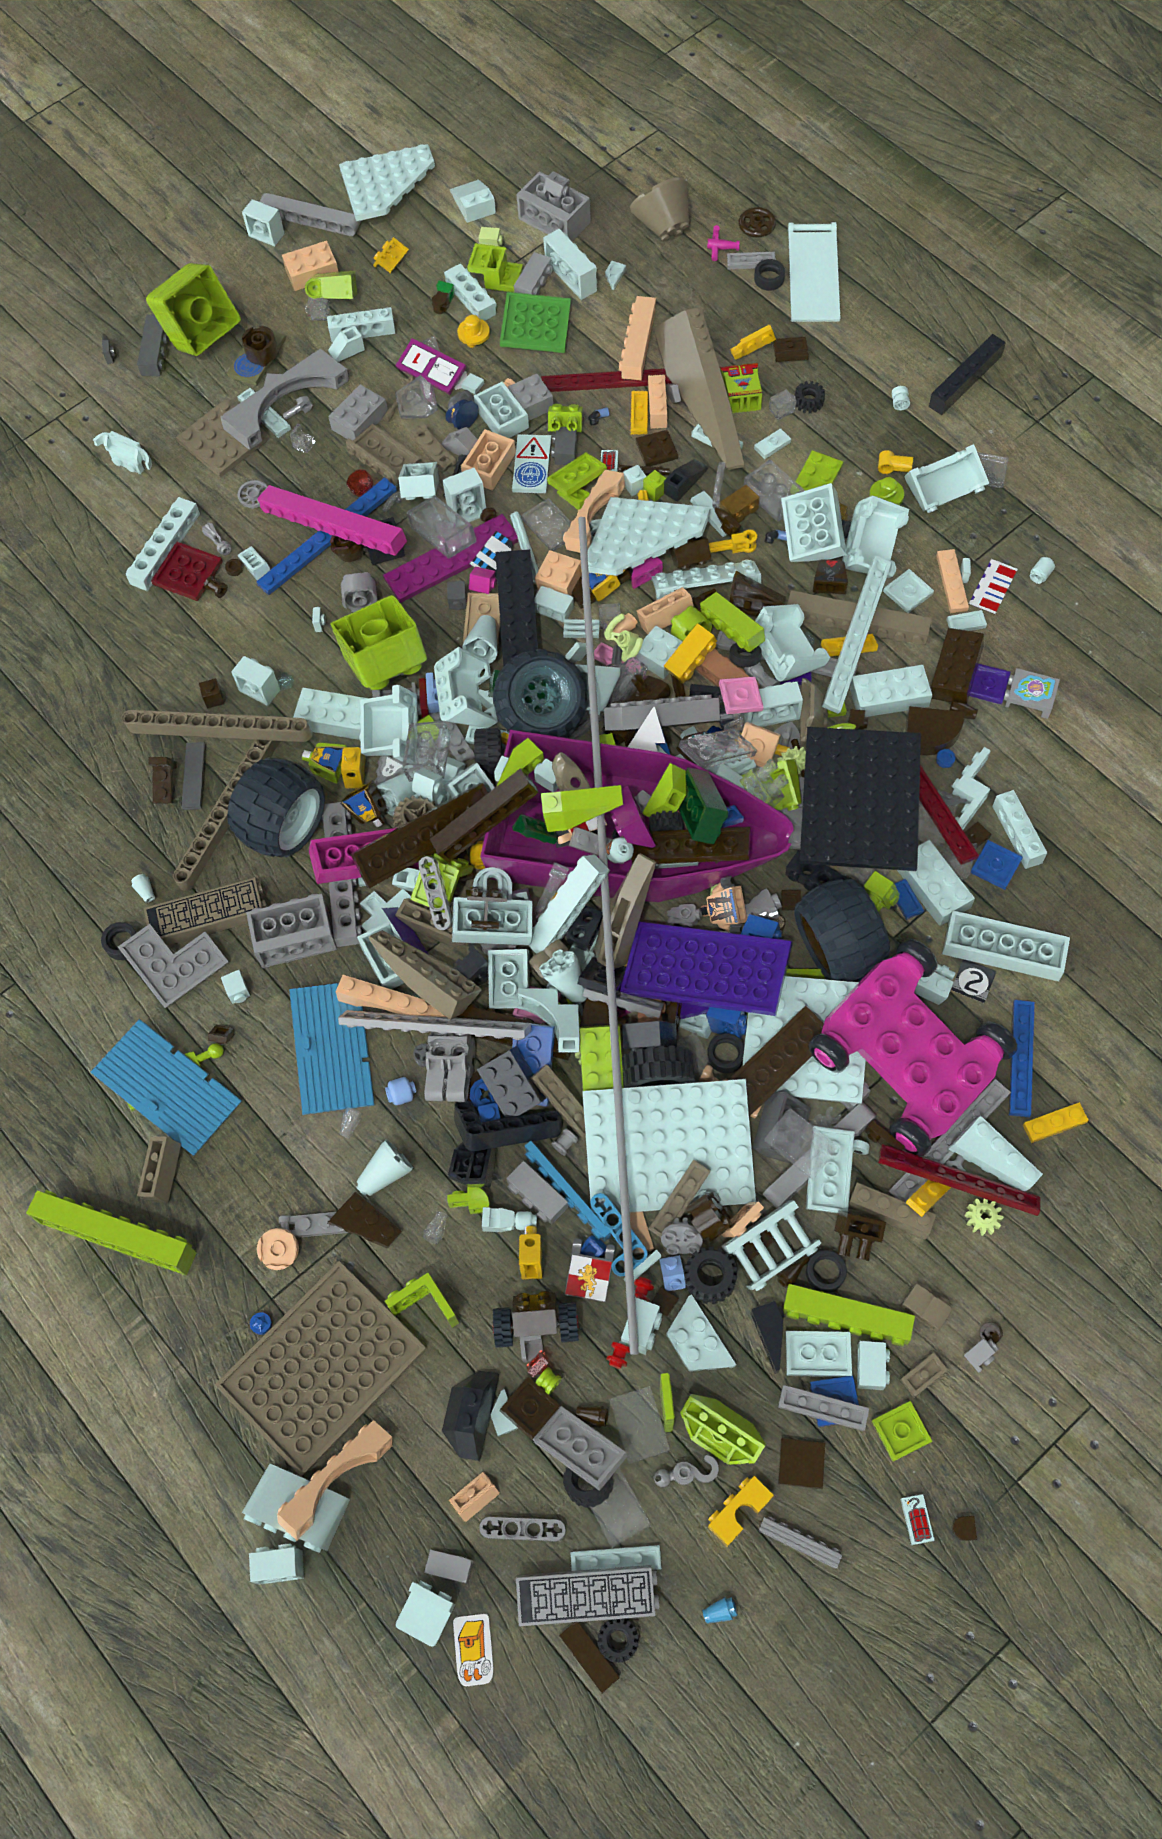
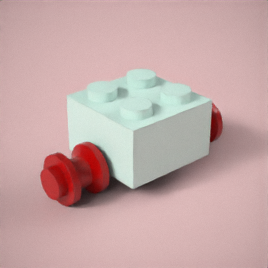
(648, 1319)

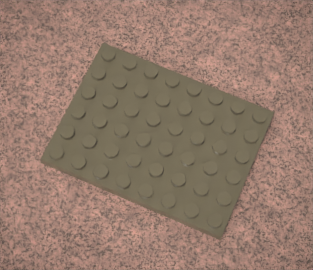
(320, 1368)

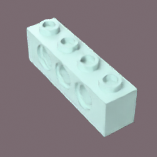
(470, 292)
(368, 323)
(1019, 829)

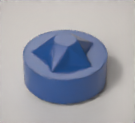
(260, 1323)

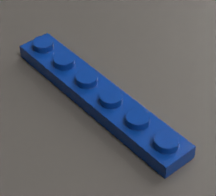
(1022, 1060)

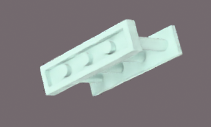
(753, 1235)

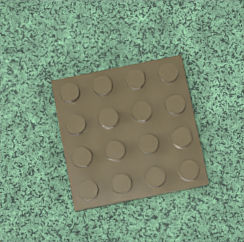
(213, 444)

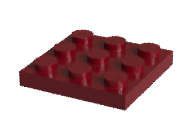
(186, 571)

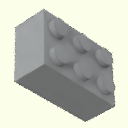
(358, 413)

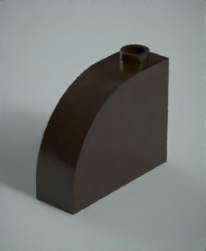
(937, 727)

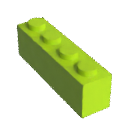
(732, 622)

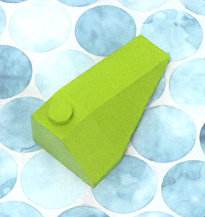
(573, 807)

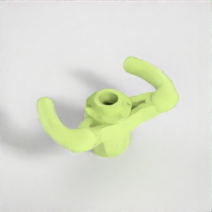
(627, 641)

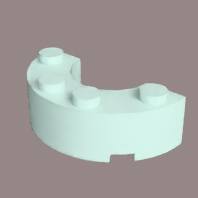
(431, 785)

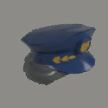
(462, 410)

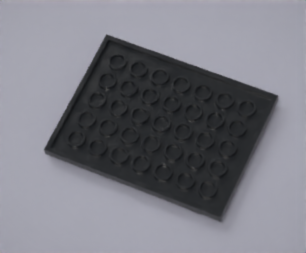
(861, 799)

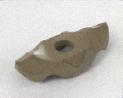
(564, 770)

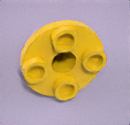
(473, 331)

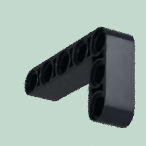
(505, 1131)

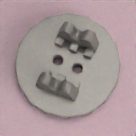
(681, 1238)

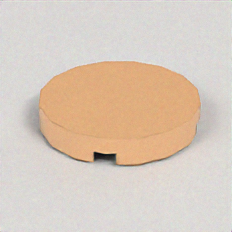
(277, 1248)

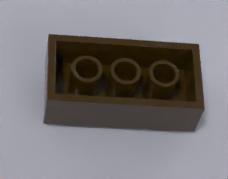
(957, 665)

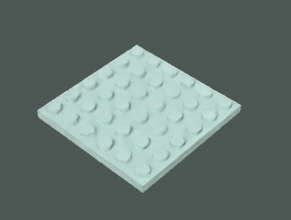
(812, 1079)

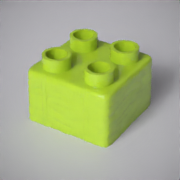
(193, 308)
(380, 642)

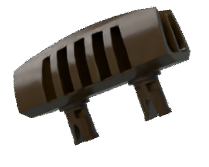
(646, 689)

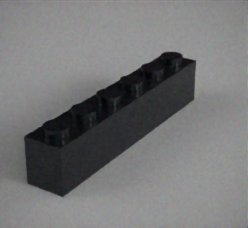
(967, 374)

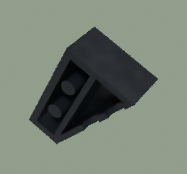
(473, 967)

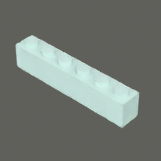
(568, 902)

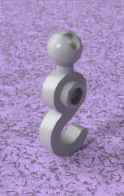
(685, 1473)

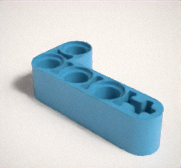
(617, 1230)

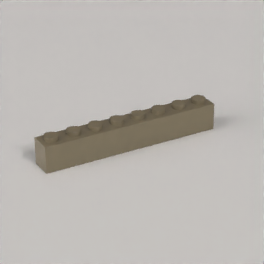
(884, 623)

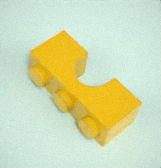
(753, 1495)

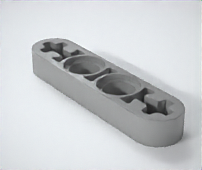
(438, 892)
(522, 1533)

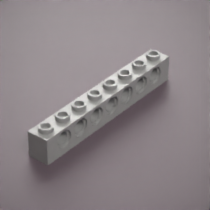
(342, 934)

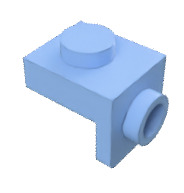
(672, 1273)

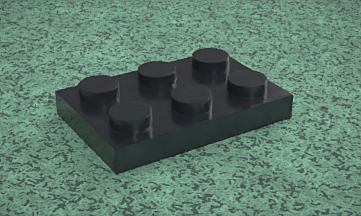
(595, 977)

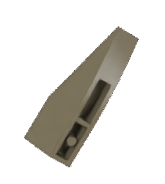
(626, 911)
(427, 976)

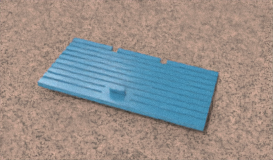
(329, 1053)
(166, 1087)

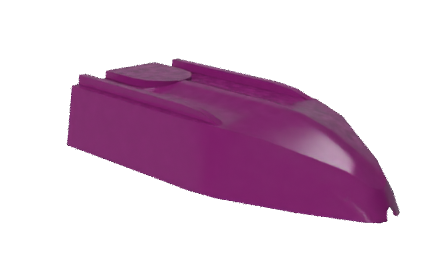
(531, 861)

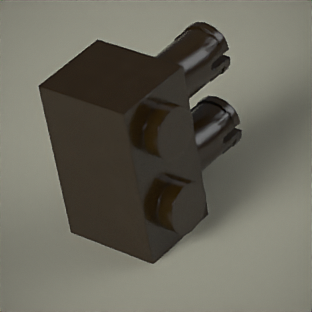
(859, 1226)

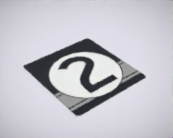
(973, 980)

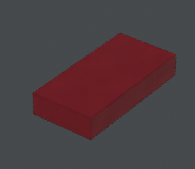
(423, 697)

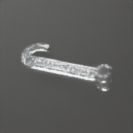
(557, 875)

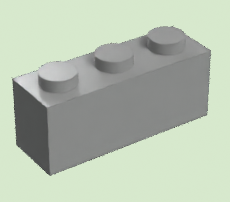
(534, 275)
(536, 1193)

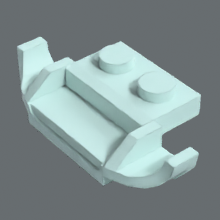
(124, 451)

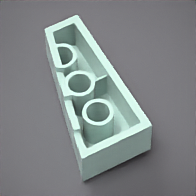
(994, 1154)

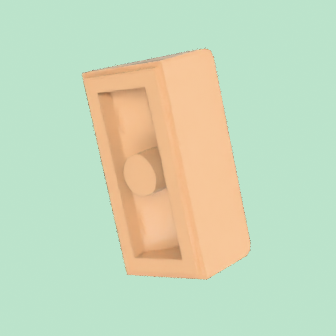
(474, 1496)

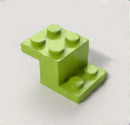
(493, 264)

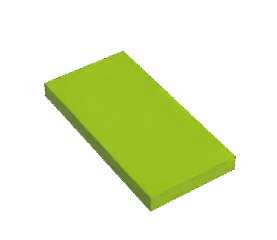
(667, 1402)

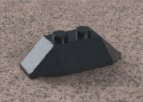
(472, 1167)
(470, 1413)

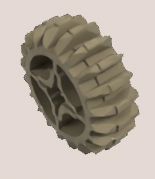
(411, 809)

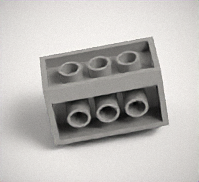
(551, 212)
(291, 930)

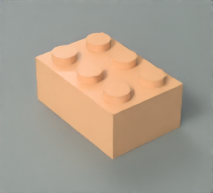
(307, 262)
(490, 457)

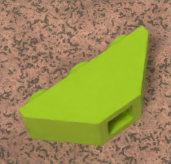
(668, 793)

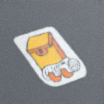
(473, 1649)

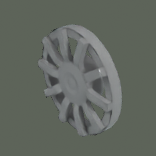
(252, 493)

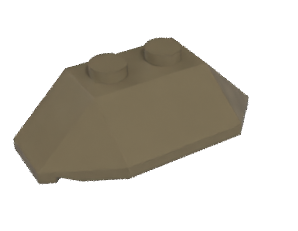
(812, 711)
(420, 920)

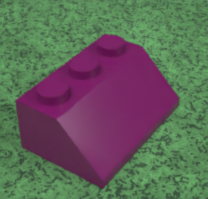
(631, 821)

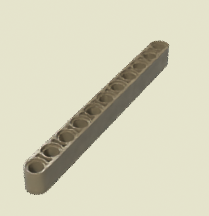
(217, 725)
(212, 824)

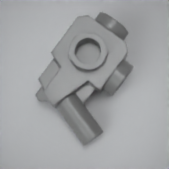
(685, 915)

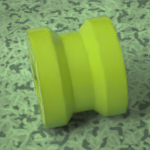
(548, 1380)

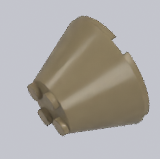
(664, 208)

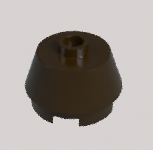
(345, 549)

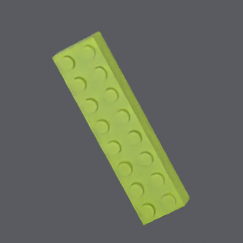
(112, 1232)

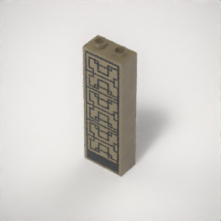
(205, 911)

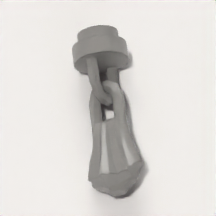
(223, 547)

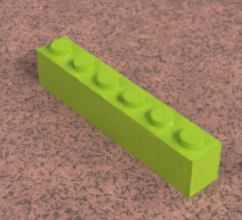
(849, 1315)

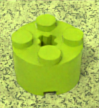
(686, 621)

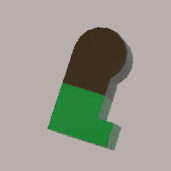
(443, 298)

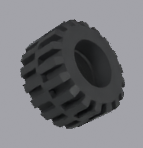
(488, 748)
(714, 1258)

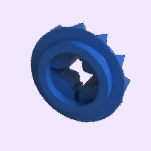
(475, 1094)

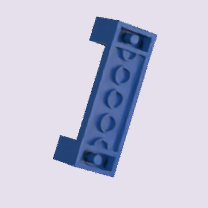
(733, 1021)

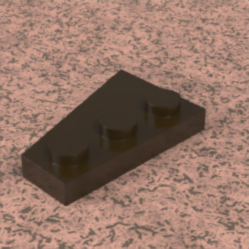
(365, 1221)

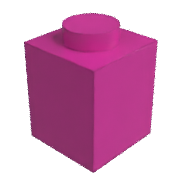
(482, 580)

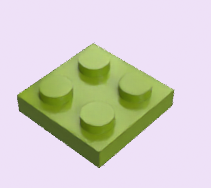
(901, 1431)

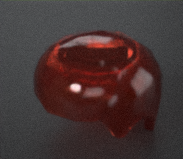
(359, 482)

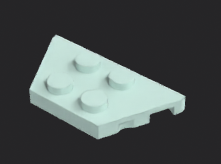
(697, 1340)

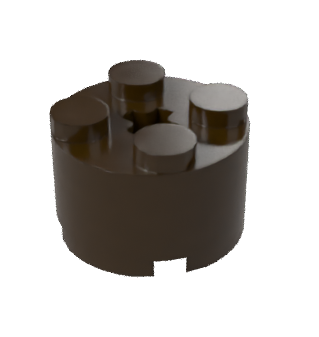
(260, 345)
(709, 1216)

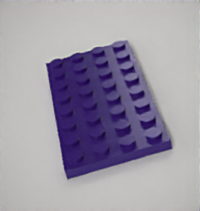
(707, 968)

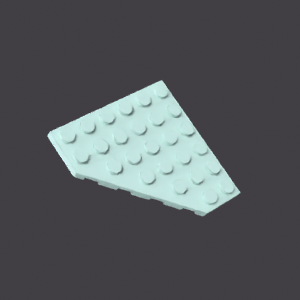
(382, 179)
(641, 530)

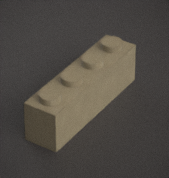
(891, 1210)

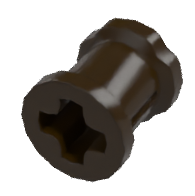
(218, 588)

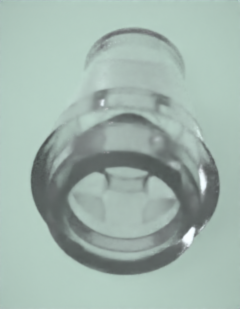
(349, 1122)
(435, 1229)

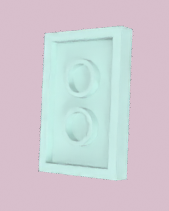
(818, 1353)

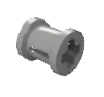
(564, 1142)

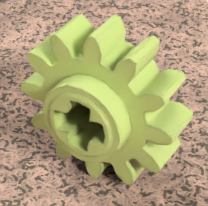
(798, 755)
(989, 1222)

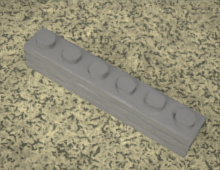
(799, 1542)

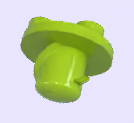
(888, 490)

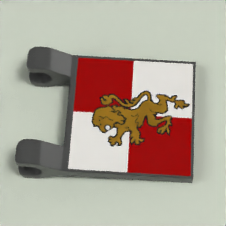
(589, 1275)

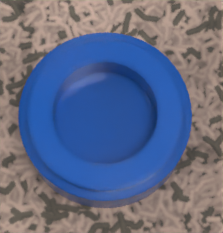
(945, 758)

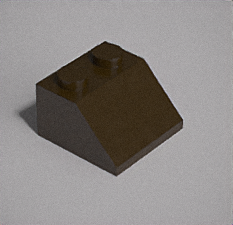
(690, 553)

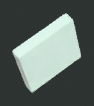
(908, 591)

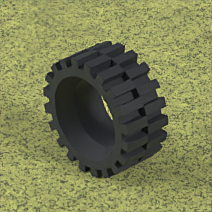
(658, 1067)

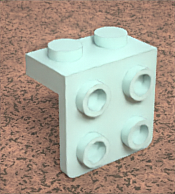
(425, 1613)

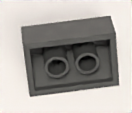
(772, 1112)

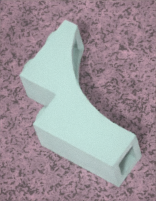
(564, 1017)

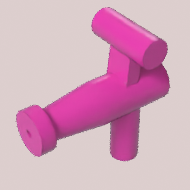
(716, 243)

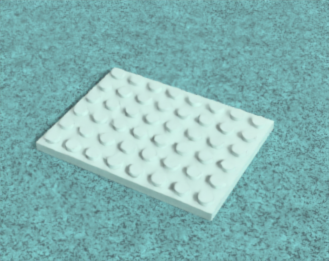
(662, 1137)

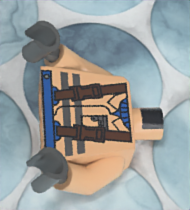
(726, 906)

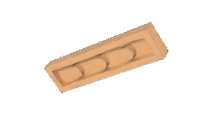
(952, 581)

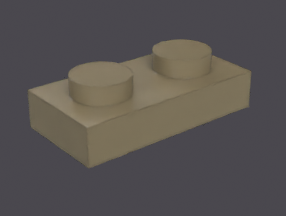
(924, 1375)

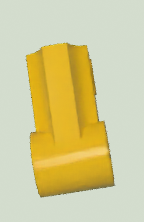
(889, 462)

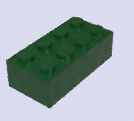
(702, 807)

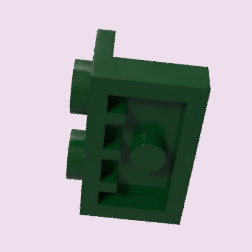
(535, 829)

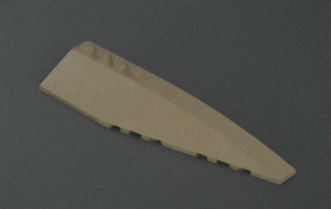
(694, 367)

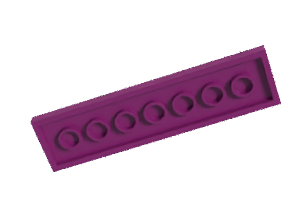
(435, 567)

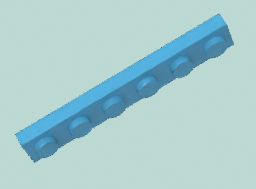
(560, 1185)

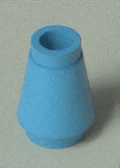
(720, 1611)

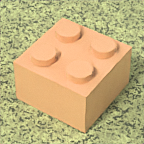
(559, 573)

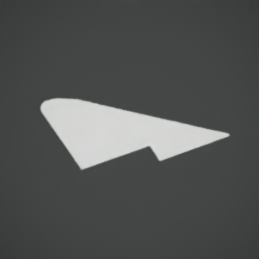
(648, 734)

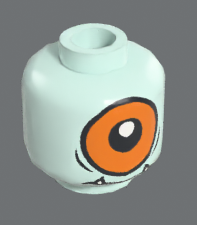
(619, 850)

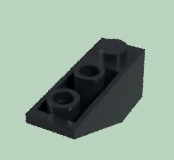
(683, 479)

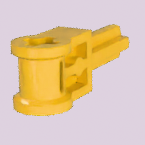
(738, 543)

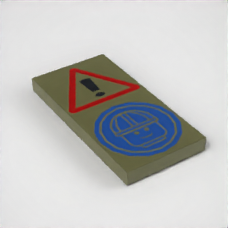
(248, 372)

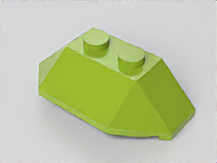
(721, 1430)

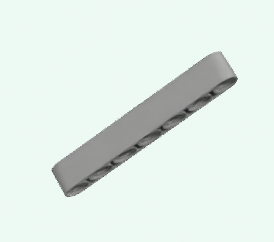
(313, 215)
(794, 1179)

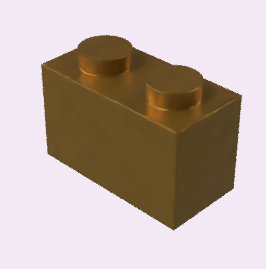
(741, 503)

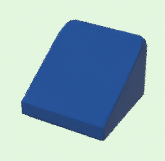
(593, 1247)

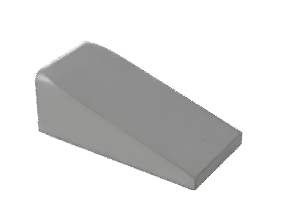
(448, 1566)

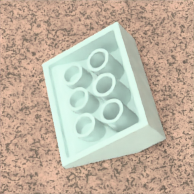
(814, 525)

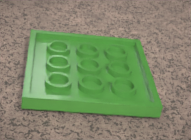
(535, 322)

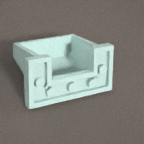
(387, 722)

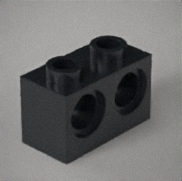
(589, 929)

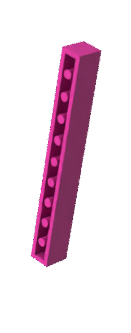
(332, 520)

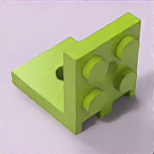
(450, 874)
(416, 1290)

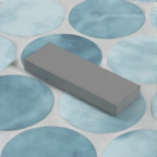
(747, 260)

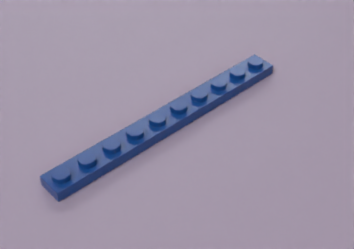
(321, 540)

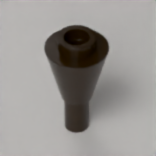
(790, 1274)

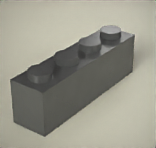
(152, 348)

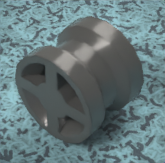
(419, 1054)

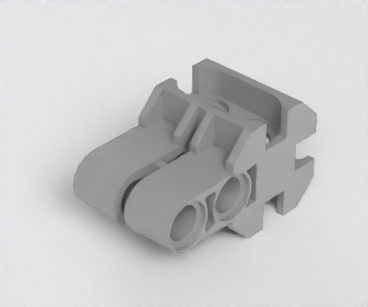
(449, 1074)

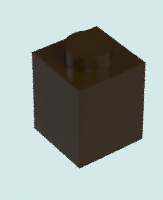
(211, 693)

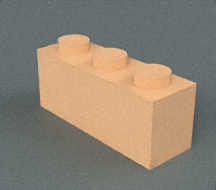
(657, 401)
(664, 609)

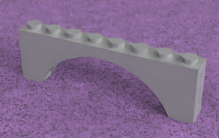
(314, 371)

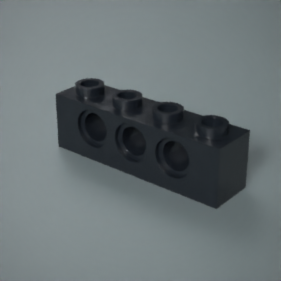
(795, 873)

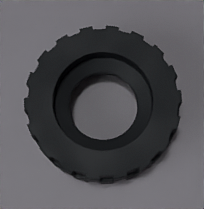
(585, 1498)

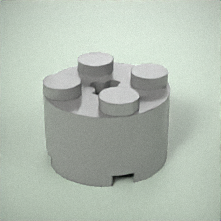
(358, 591)

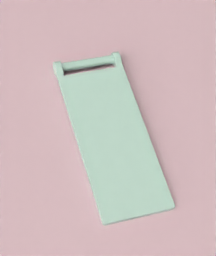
(814, 273)

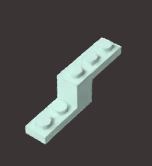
(971, 789)

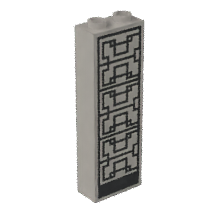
(586, 1595)

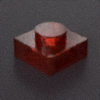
(537, 1364)

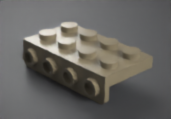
(381, 453)

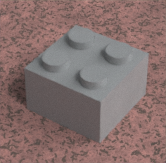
(532, 396)

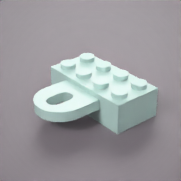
(513, 915)

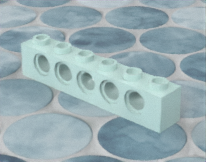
(171, 529)

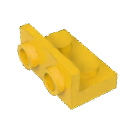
(391, 255)

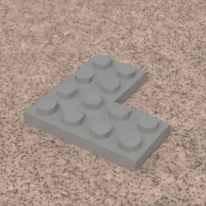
(168, 973)

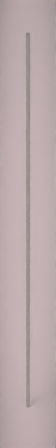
(619, 1117)

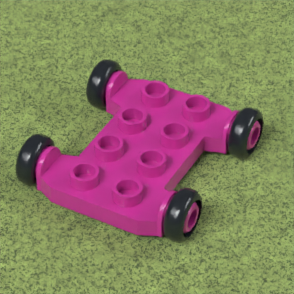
(911, 1047)

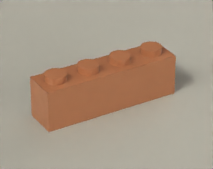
(718, 667)

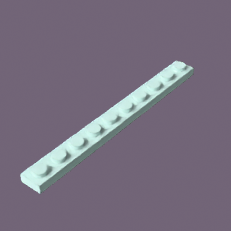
(856, 635)

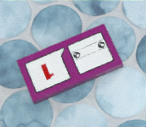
(431, 364)

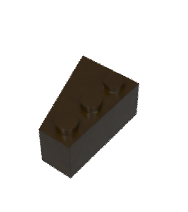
(752, 596)

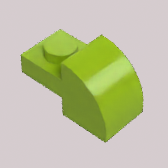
(474, 1199)

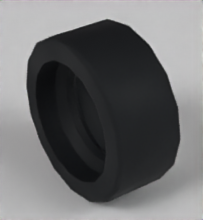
(769, 284)
(110, 932)
(726, 1038)
(829, 1255)

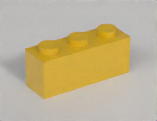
(690, 653)

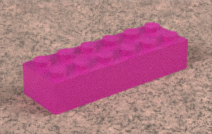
(333, 858)

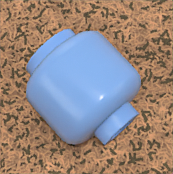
(400, 1091)

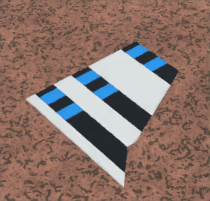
(486, 557)

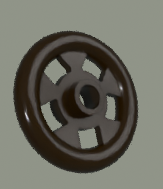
(757, 222)

